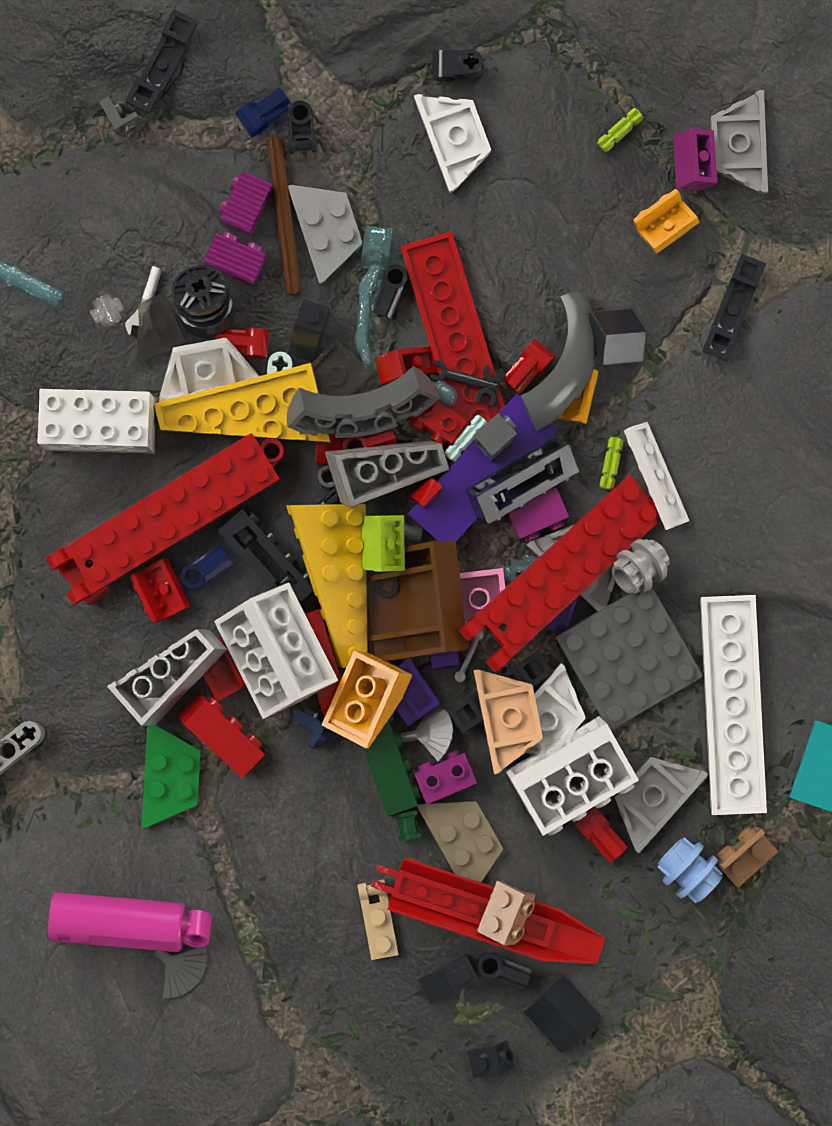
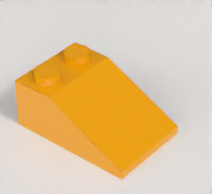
(365, 698)

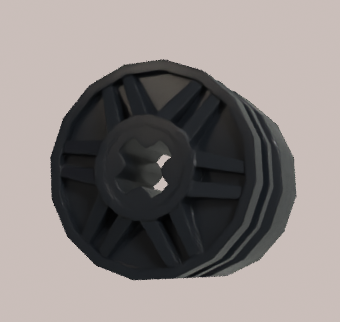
(203, 301)

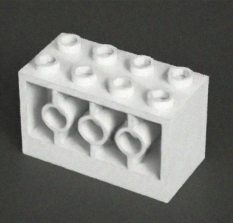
(96, 421)
(275, 650)
(569, 758)

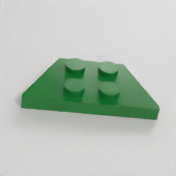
(169, 777)

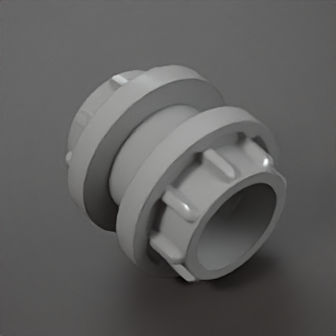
(640, 566)

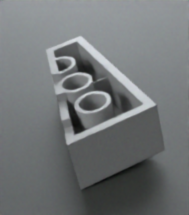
(377, 470)
(166, 677)

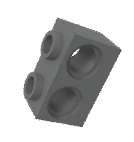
(495, 436)

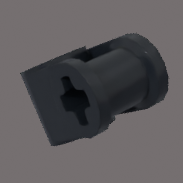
(453, 65)
(301, 133)

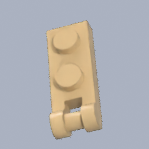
(378, 923)

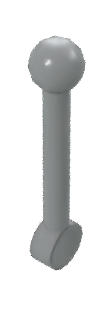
(460, 676)

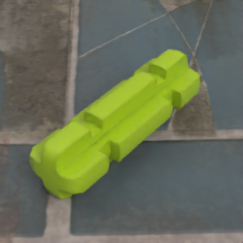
(620, 130)
(611, 463)

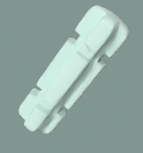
(465, 439)

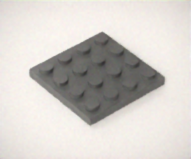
(628, 657)

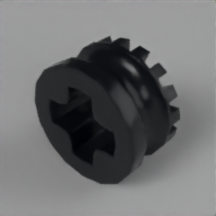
(383, 593)

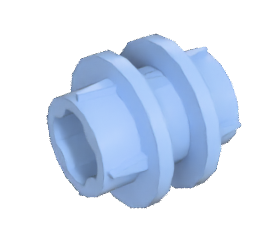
(690, 870)

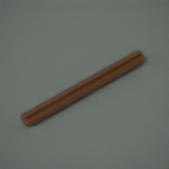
(284, 216)

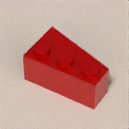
(221, 733)

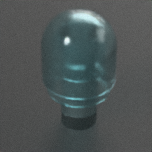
(447, 393)

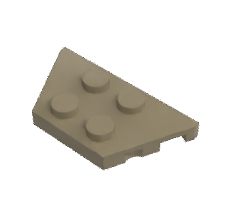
(463, 837)

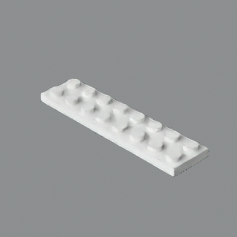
(733, 705)

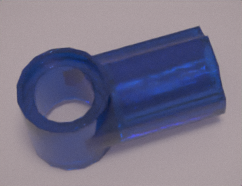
(257, 115)
(208, 566)

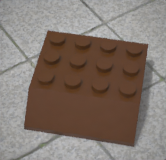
(423, 612)

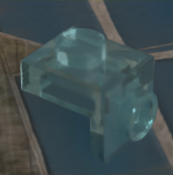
(376, 247)
(517, 566)

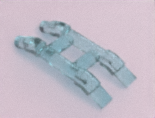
(361, 335)

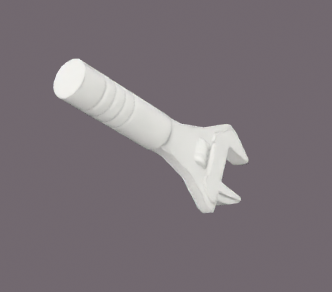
(149, 292)

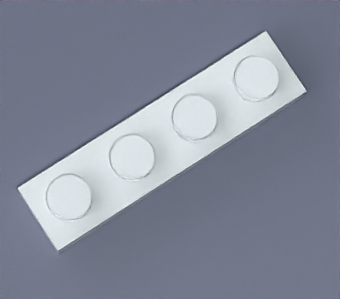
(656, 475)

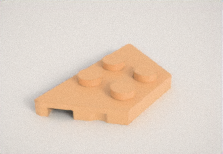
(508, 717)

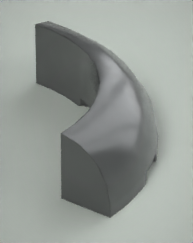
(572, 371)
(363, 412)

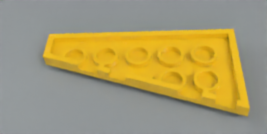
(242, 407)
(333, 560)

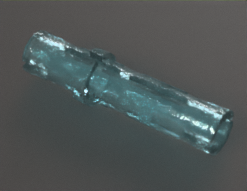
(14, 277)

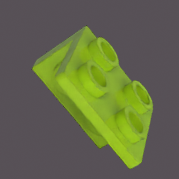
(383, 543)

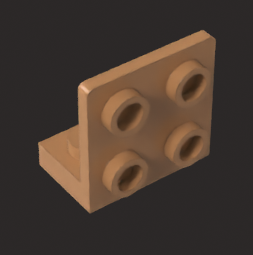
(746, 855)

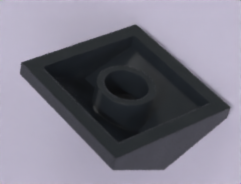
(617, 337)

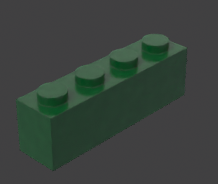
(391, 771)

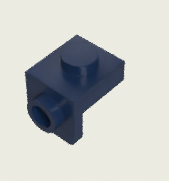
(309, 719)

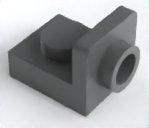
(115, 113)

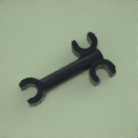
(486, 385)

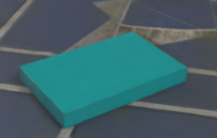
(814, 773)

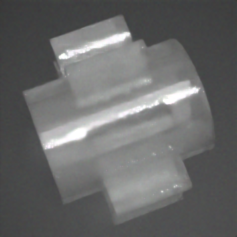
(107, 310)

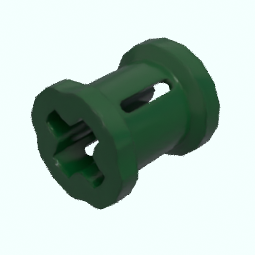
(408, 825)

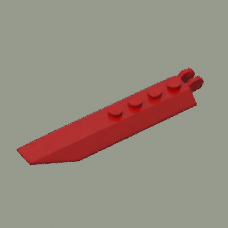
(460, 904)

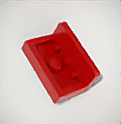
(440, 423)
(160, 591)
(223, 676)

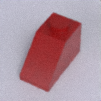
(398, 362)

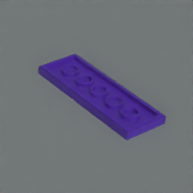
(451, 510)

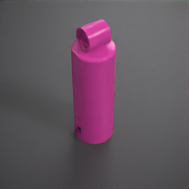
(126, 922)

